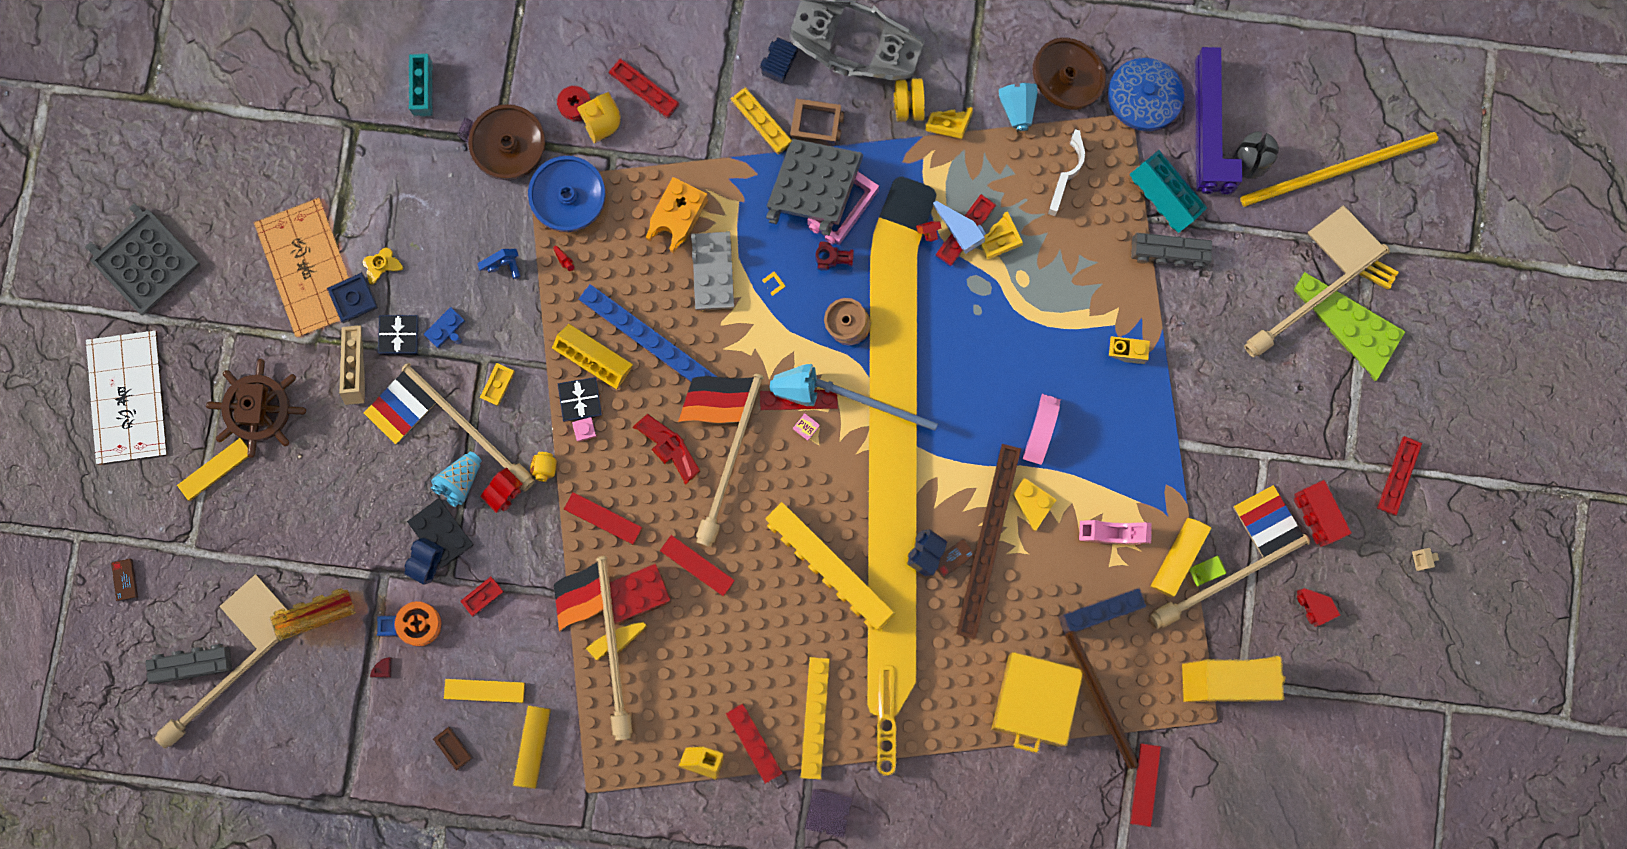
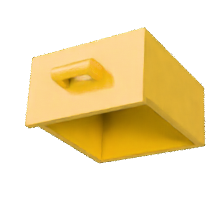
(1233, 680)
(1037, 701)

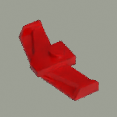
(668, 446)

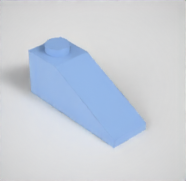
(962, 228)

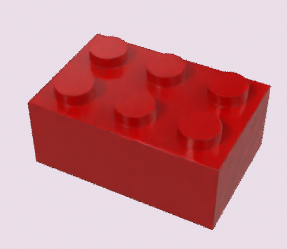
(1322, 514)
(638, 593)

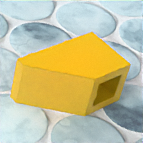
(1129, 349)
(702, 761)

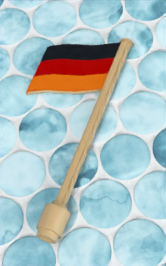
(720, 401)
(581, 598)

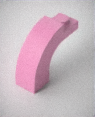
(1042, 429)
(1115, 533)

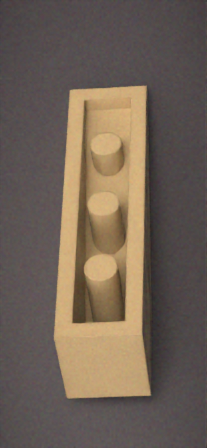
(352, 366)

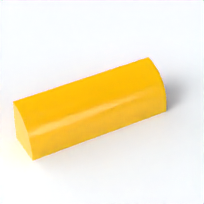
(592, 356)
(1180, 557)
(531, 747)

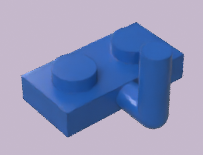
(500, 258)
(445, 328)

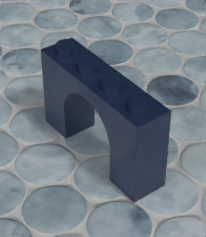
(1102, 611)

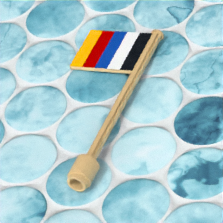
(409, 401)
(1271, 531)

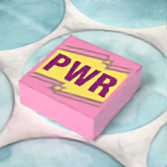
(806, 427)

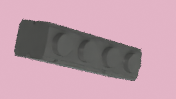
(1171, 250)
(188, 665)

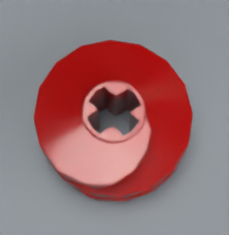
(568, 96)

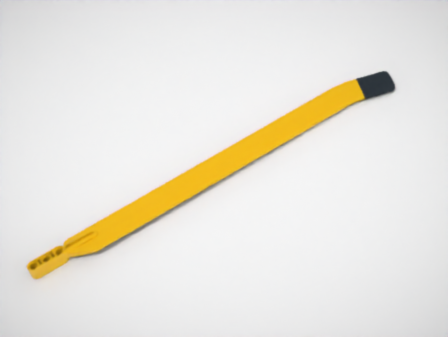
(894, 450)

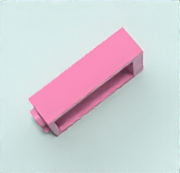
(870, 191)

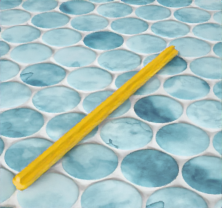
(1339, 169)

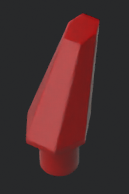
(564, 259)

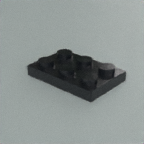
(440, 527)

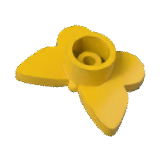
(381, 263)

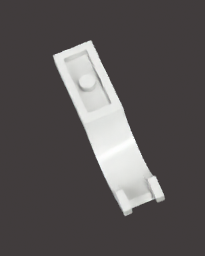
(1076, 142)

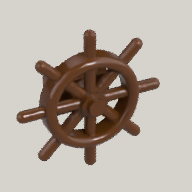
(253, 406)

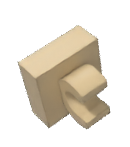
(1424, 559)

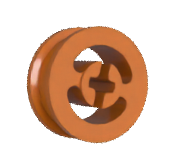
(433, 621)

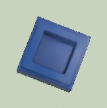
(386, 626)

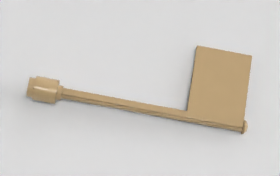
(1349, 247)
(251, 612)

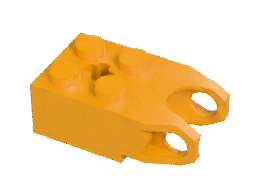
(677, 219)

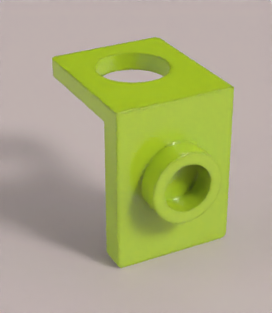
(1207, 570)

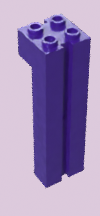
(1212, 171)

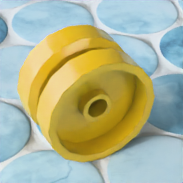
(908, 100)

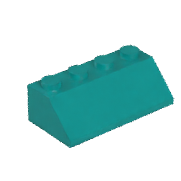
(1168, 191)

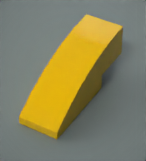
(623, 637)

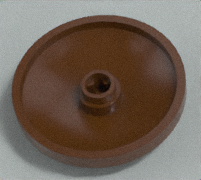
(1069, 73)
(506, 142)

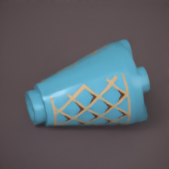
(457, 479)

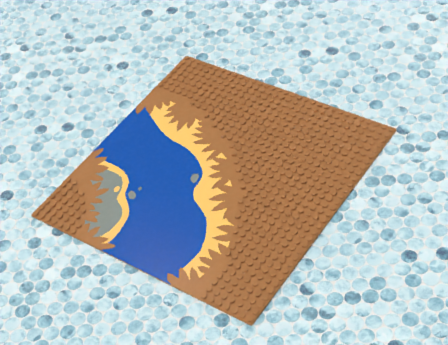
(985, 354)

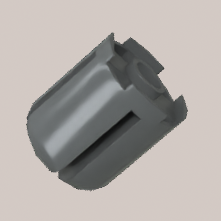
(1254, 147)

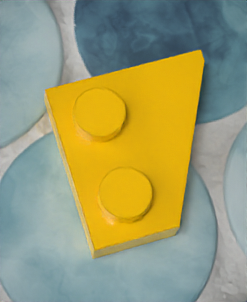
(949, 122)
(1001, 238)
(1033, 502)

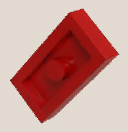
(482, 596)

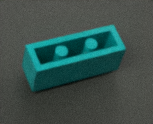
(420, 84)

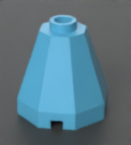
(1019, 104)
(796, 385)

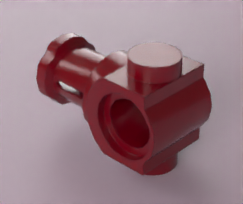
(835, 256)

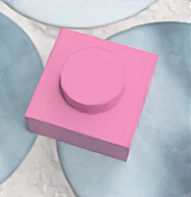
(584, 429)

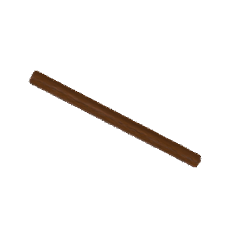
(1101, 699)

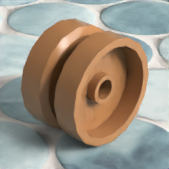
(836, 321)

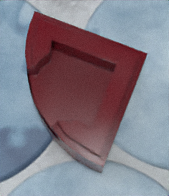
(382, 668)

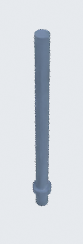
(829, 386)

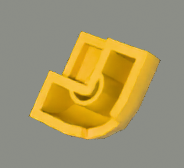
(600, 117)

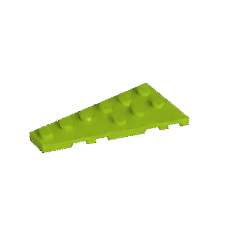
(1355, 327)

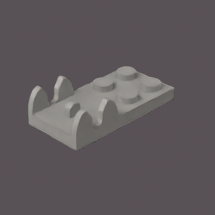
(712, 270)

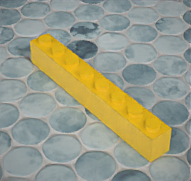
(833, 570)

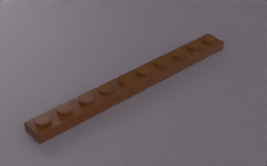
(988, 541)

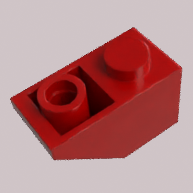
(1318, 606)

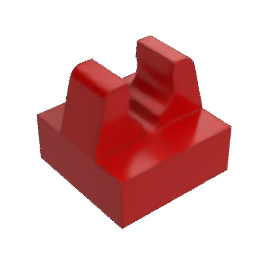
(929, 230)

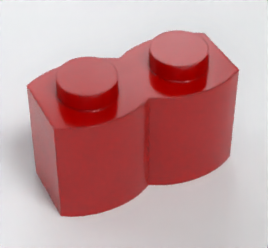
(502, 490)

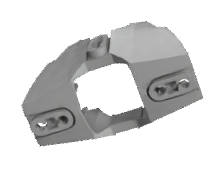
(817, 40)

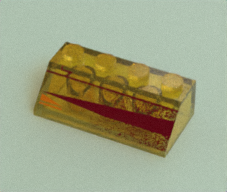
(313, 614)

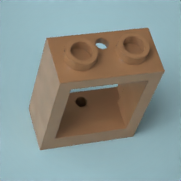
(816, 138)

